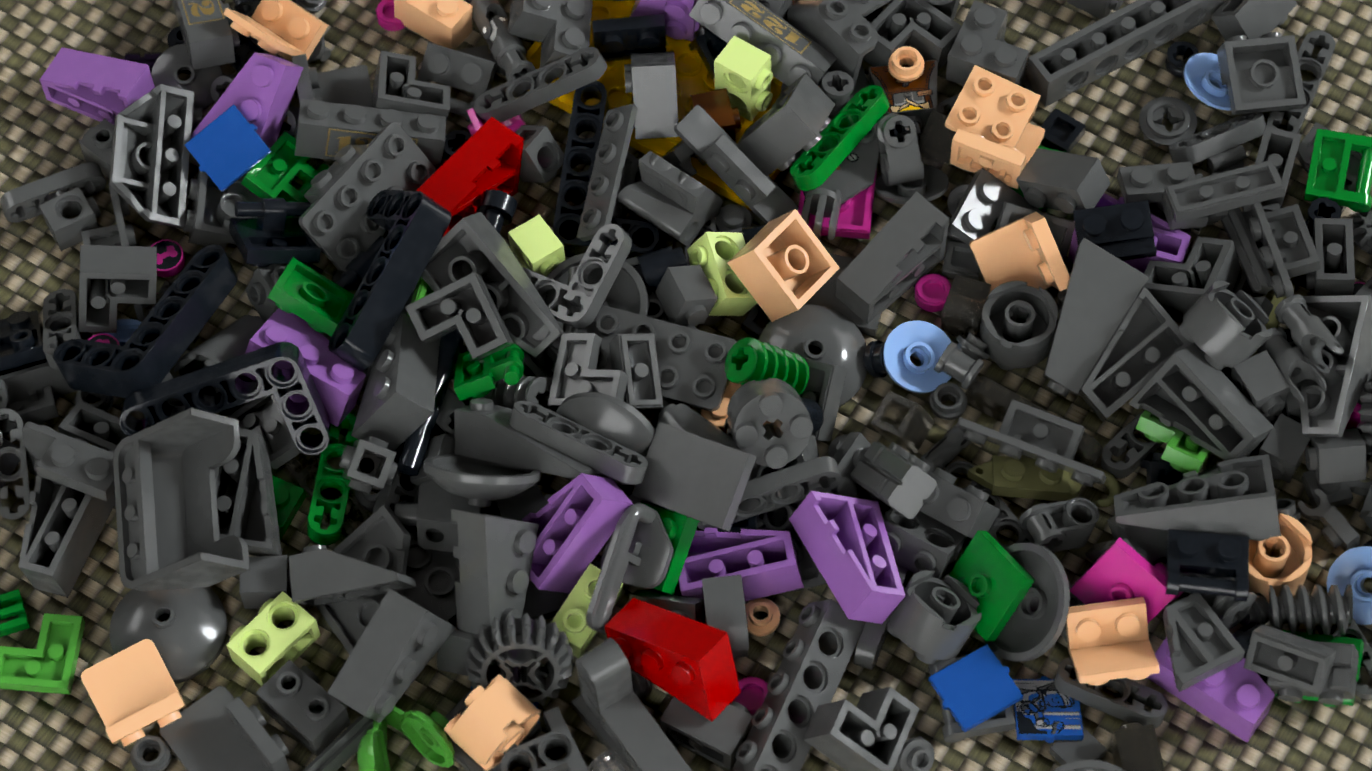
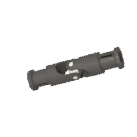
(505, 48)

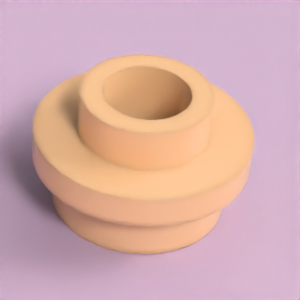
(906, 56)
(765, 626)

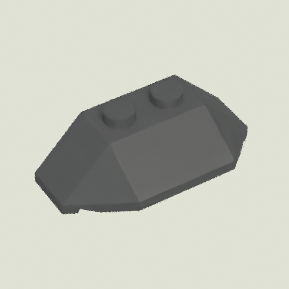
(151, 154)

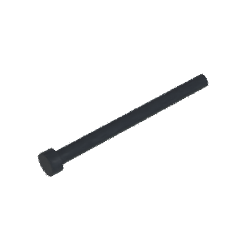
(499, 211)

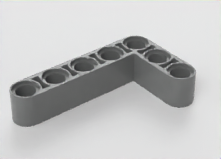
(609, 694)

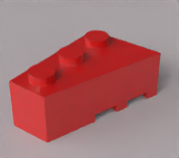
(482, 163)
(677, 655)

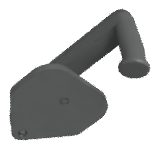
(634, 555)

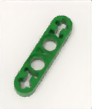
(862, 113)
(330, 478)

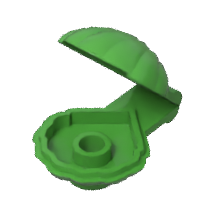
(422, 730)

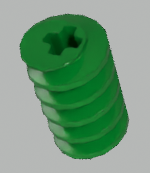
(759, 360)

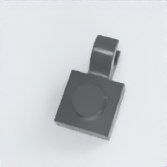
(1336, 527)

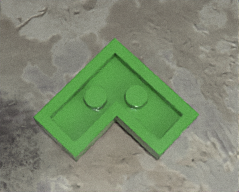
(1180, 450)
(50, 665)

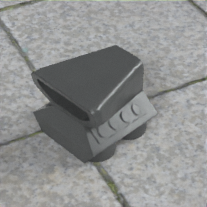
(670, 199)

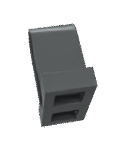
(535, 752)

